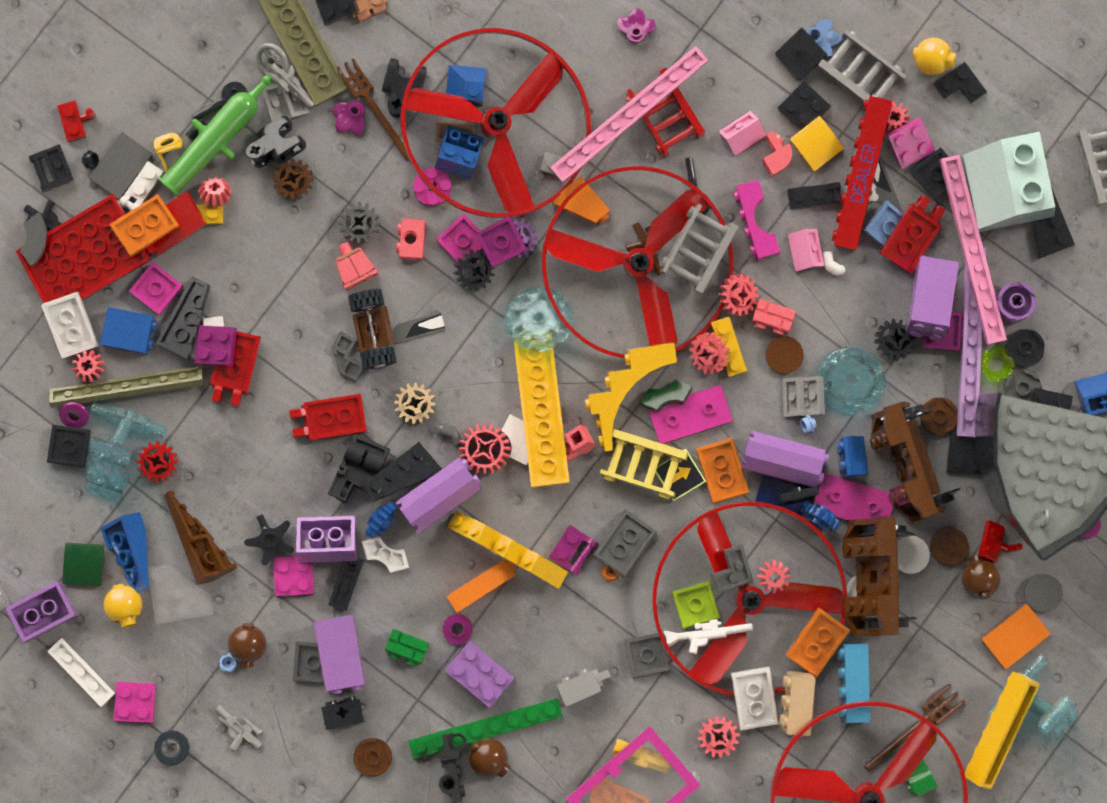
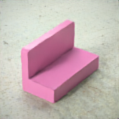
(743, 133)
(806, 249)

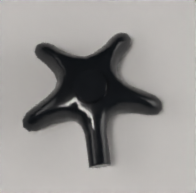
(270, 539)

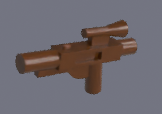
(641, 244)

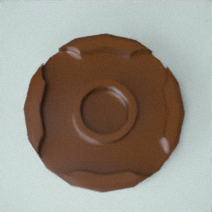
(784, 355)
(943, 417)
(949, 546)
(372, 757)

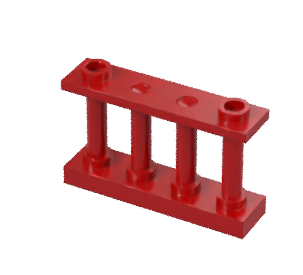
(684, 112)

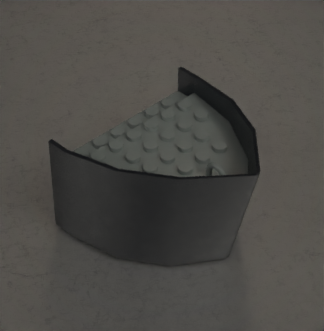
(1042, 466)

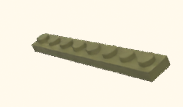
(126, 386)

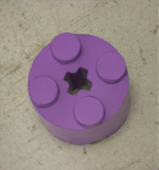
(1026, 302)

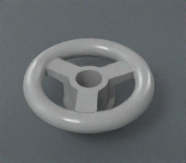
(277, 57)

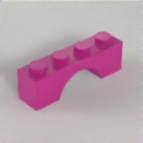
(763, 243)

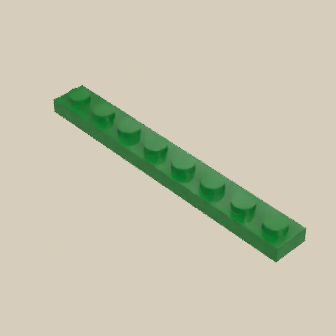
(487, 727)

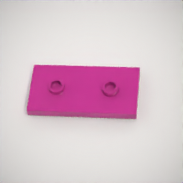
(699, 413)
(852, 500)

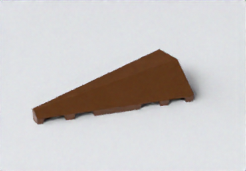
(204, 556)

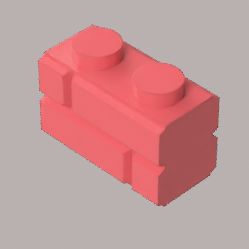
(773, 317)

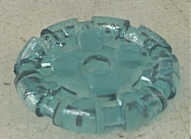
(534, 328)
(860, 371)

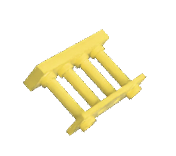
(640, 445)

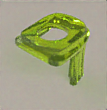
(1008, 363)

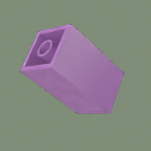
(932, 298)
(340, 654)

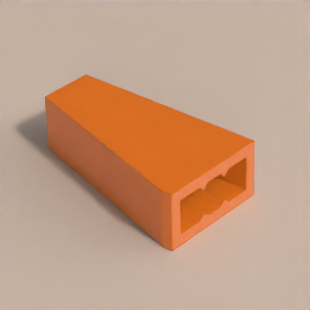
(481, 585)

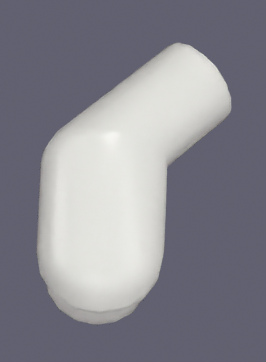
(831, 266)

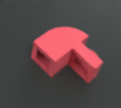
(781, 156)
(578, 442)

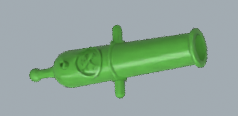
(214, 137)

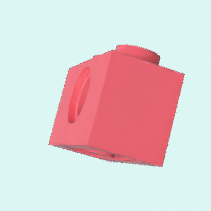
(415, 250)

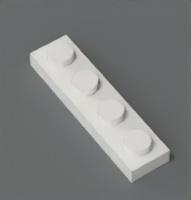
(81, 672)

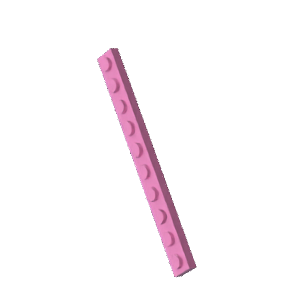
(629, 114)
(972, 249)

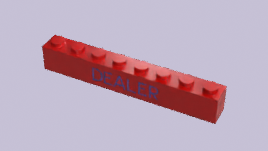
(863, 173)

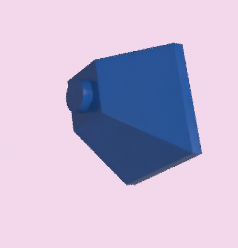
(467, 83)

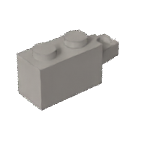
(582, 686)

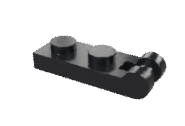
(814, 195)
(345, 584)

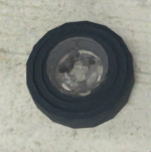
(177, 745)

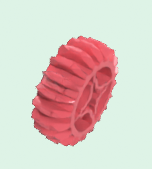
(494, 462)

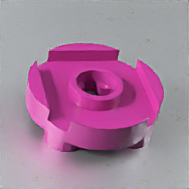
(442, 184)

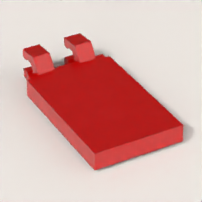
(189, 221)
(913, 235)
(239, 376)
(330, 417)

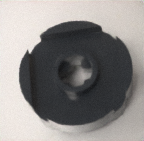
(1026, 337)

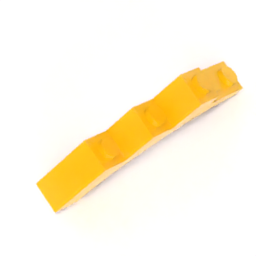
(606, 404)
(507, 549)

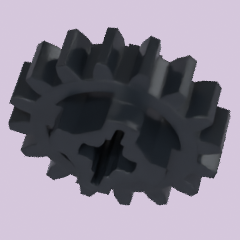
(468, 277)
(902, 338)

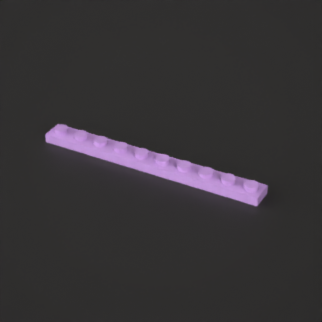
(969, 362)

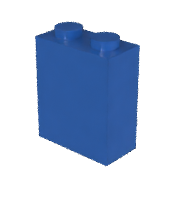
(128, 331)

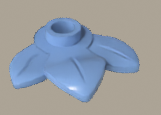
(825, 35)

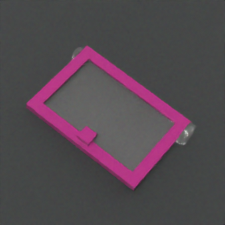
(639, 774)

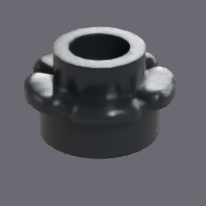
(90, 159)

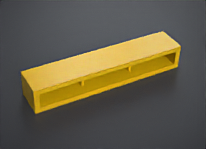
(1001, 730)

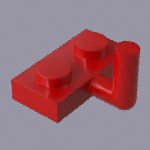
(73, 121)
(992, 542)

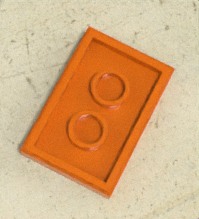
(144, 225)
(722, 470)
(1015, 636)
(817, 642)

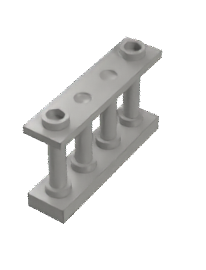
(844, 79)
(1090, 159)
(717, 248)

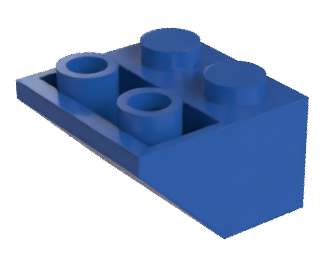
(459, 152)
(1093, 394)
(853, 456)

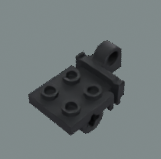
(360, 464)
(454, 771)

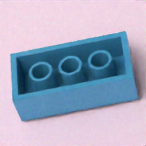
(855, 681)

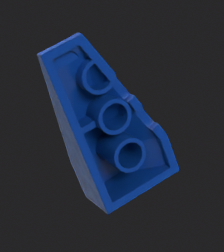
(129, 543)

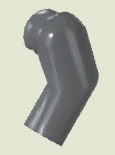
(448, 430)

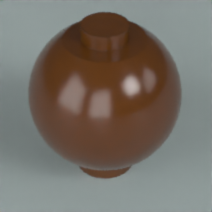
(980, 578)
(247, 644)
(489, 758)

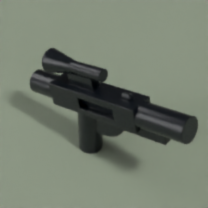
(49, 217)

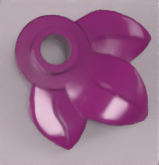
(636, 23)
(347, 119)

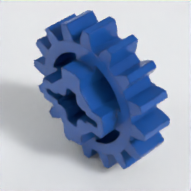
(820, 516)
(381, 520)

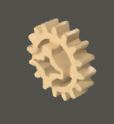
(406, 406)

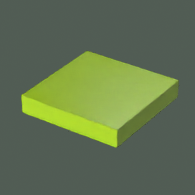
(695, 604)

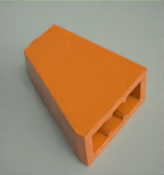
(583, 204)

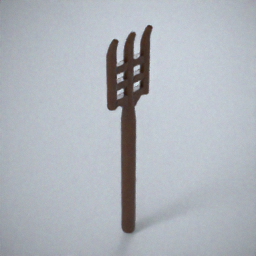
(364, 93)
(930, 715)

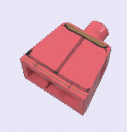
(354, 266)

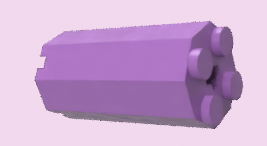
(784, 459)
(439, 495)

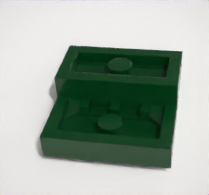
(83, 564)

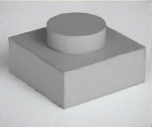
(548, 161)

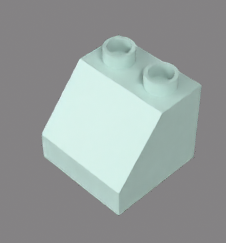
(1009, 182)

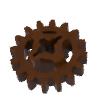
(285, 182)

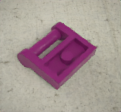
(567, 547)

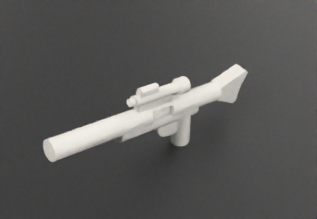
(709, 631)

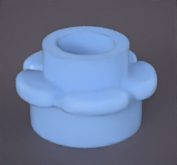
(808, 424)
(223, 663)

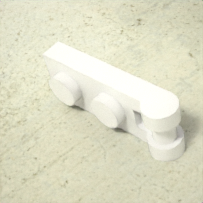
(141, 186)

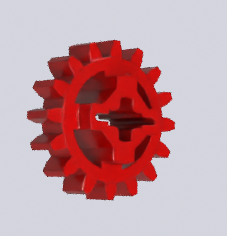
(153, 471)

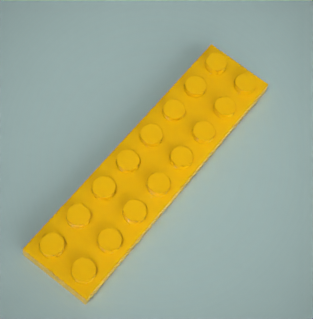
(541, 416)

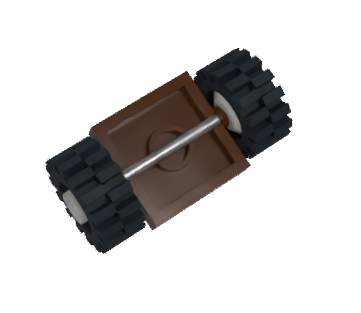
(372, 329)

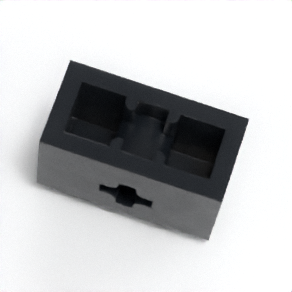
(354, 715)

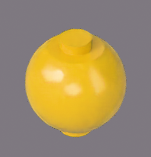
(933, 56)
(123, 605)

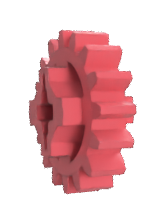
(744, 287)
(711, 344)
(712, 743)

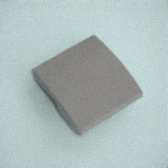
(283, 103)
(803, 396)

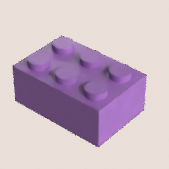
(326, 539)
(42, 612)
(479, 674)

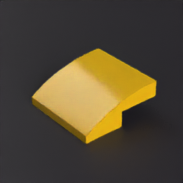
(816, 143)

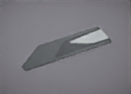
(884, 186)
(418, 328)

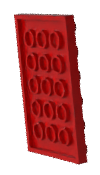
(83, 255)

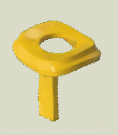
(159, 150)

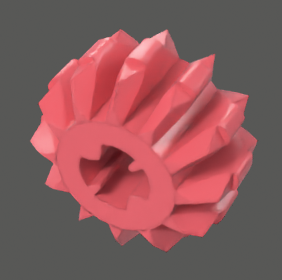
(901, 120)
(214, 192)
(90, 372)
(778, 580)

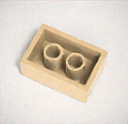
(797, 702)

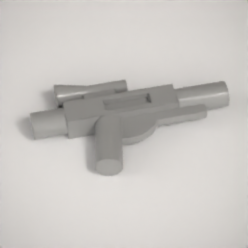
(290, 83)
(237, 730)

